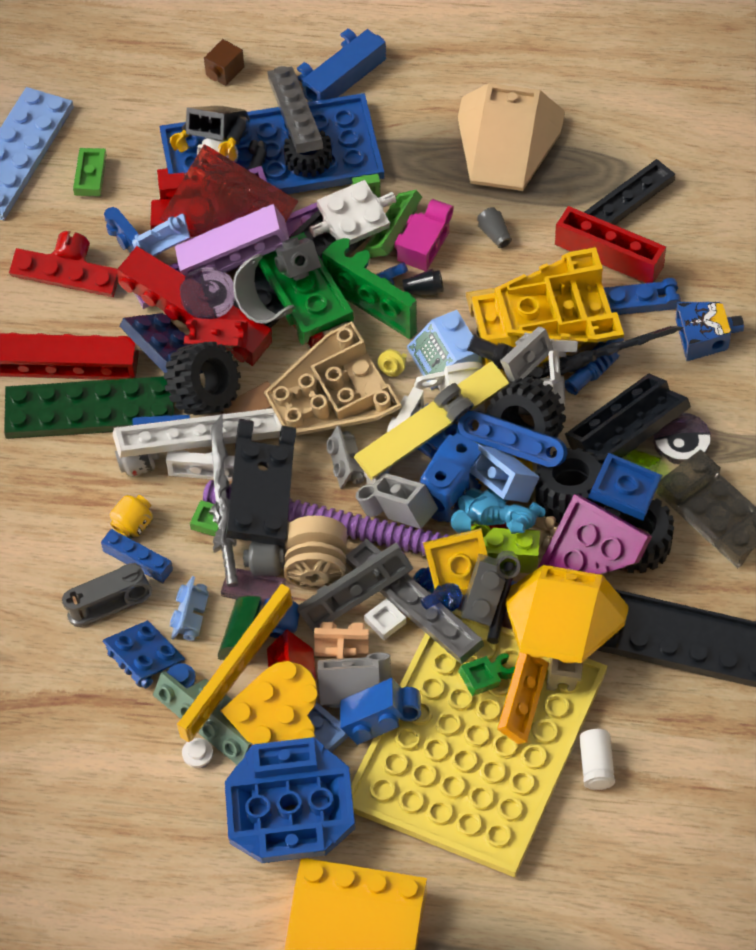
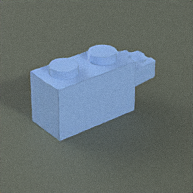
(504, 474)

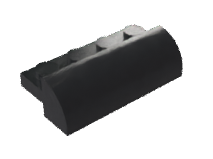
(628, 418)

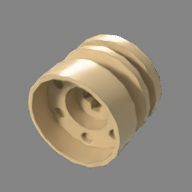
(315, 552)

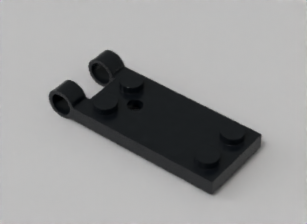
(258, 496)

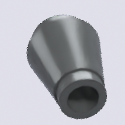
(494, 226)

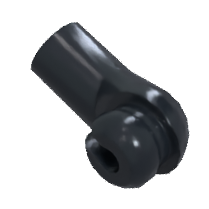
(259, 152)

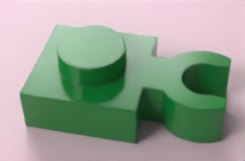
(483, 675)

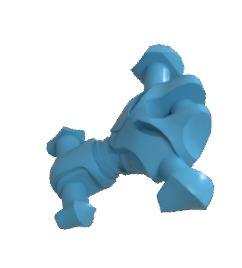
(490, 509)

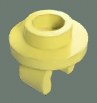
(392, 362)

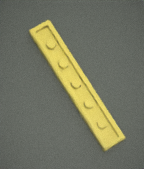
(426, 423)

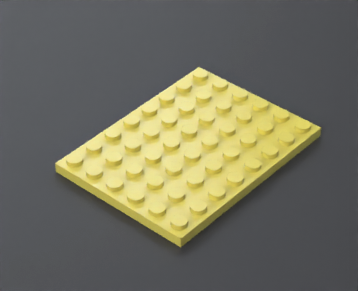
(457, 775)

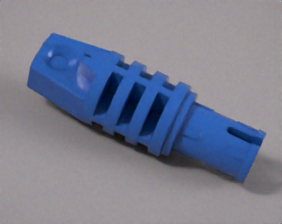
(592, 370)

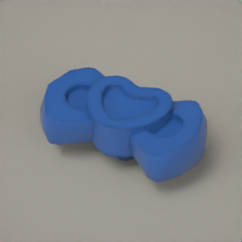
(393, 271)

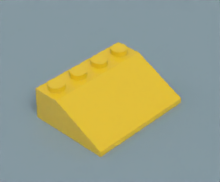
(354, 908)

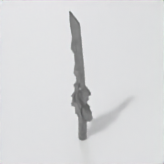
(221, 507)

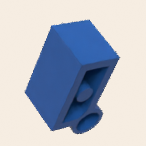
(378, 710)

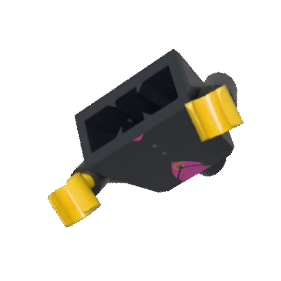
(213, 123)

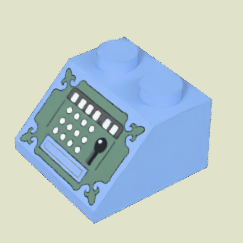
(442, 344)

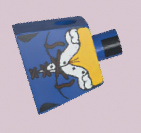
(705, 328)

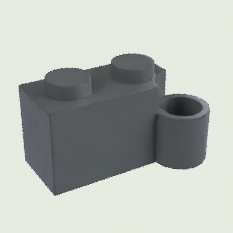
(486, 587)

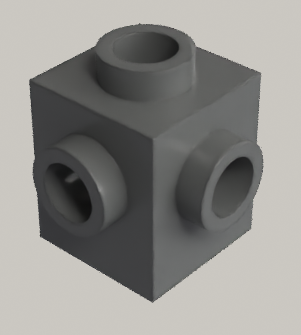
(305, 256)

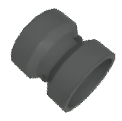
(453, 402)

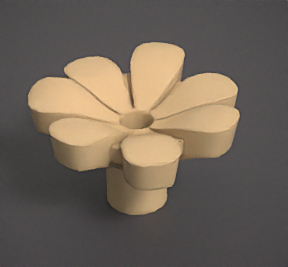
(547, 530)

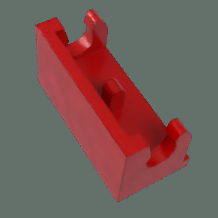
(225, 332)

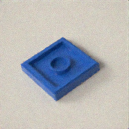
(625, 486)

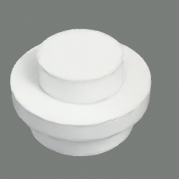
(197, 753)

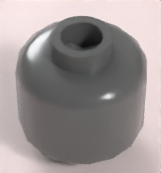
(264, 559)

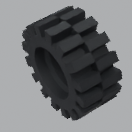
(308, 163)

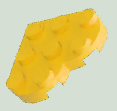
(275, 705)

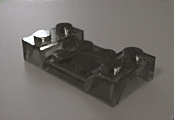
(712, 506)

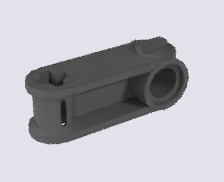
(107, 594)

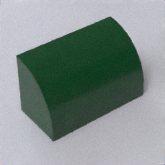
(241, 617)

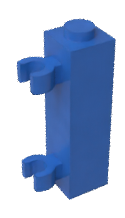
(344, 68)

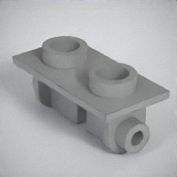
(343, 447)

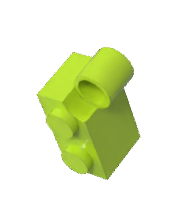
(524, 545)

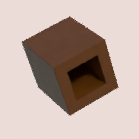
(224, 62)

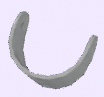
(247, 297)

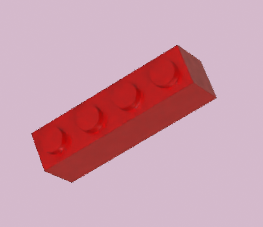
(615, 246)

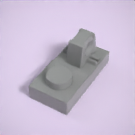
(528, 354)

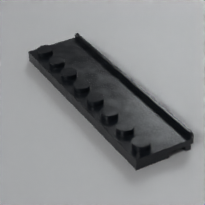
(686, 639)

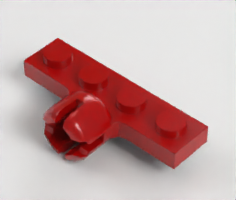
(66, 267)

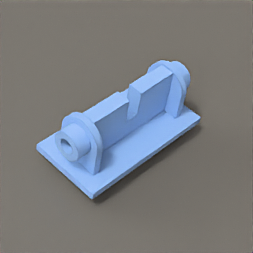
(163, 236)
(190, 599)

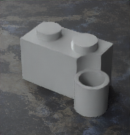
(399, 499)
(351, 675)

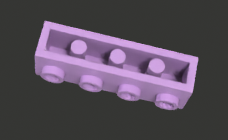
(229, 243)

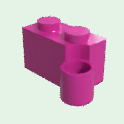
(424, 235)

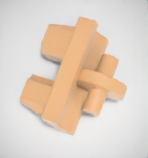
(341, 642)

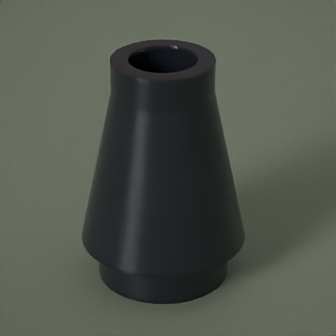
(425, 283)

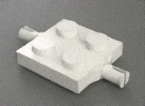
(353, 213)

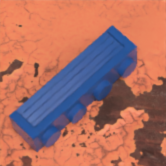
(132, 552)

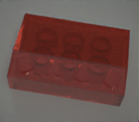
(220, 192)

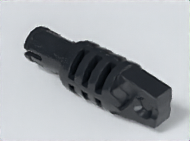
(496, 353)

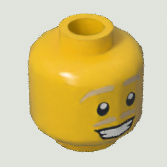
(131, 516)

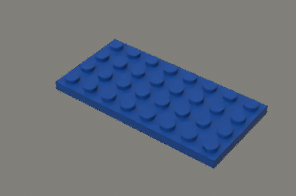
(341, 118)

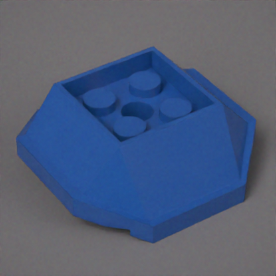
(286, 775)

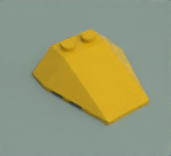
(561, 298)

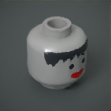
(137, 464)

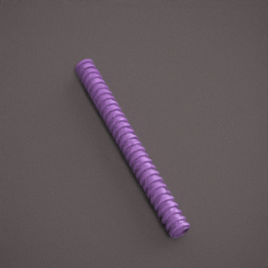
(356, 525)

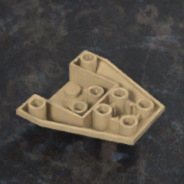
(507, 133)
(332, 386)

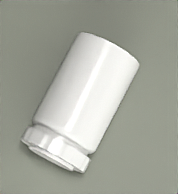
(597, 759)

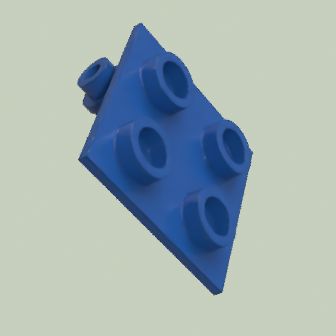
(142, 652)

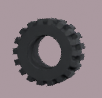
(185, 381)
(536, 399)
(560, 483)
(659, 526)

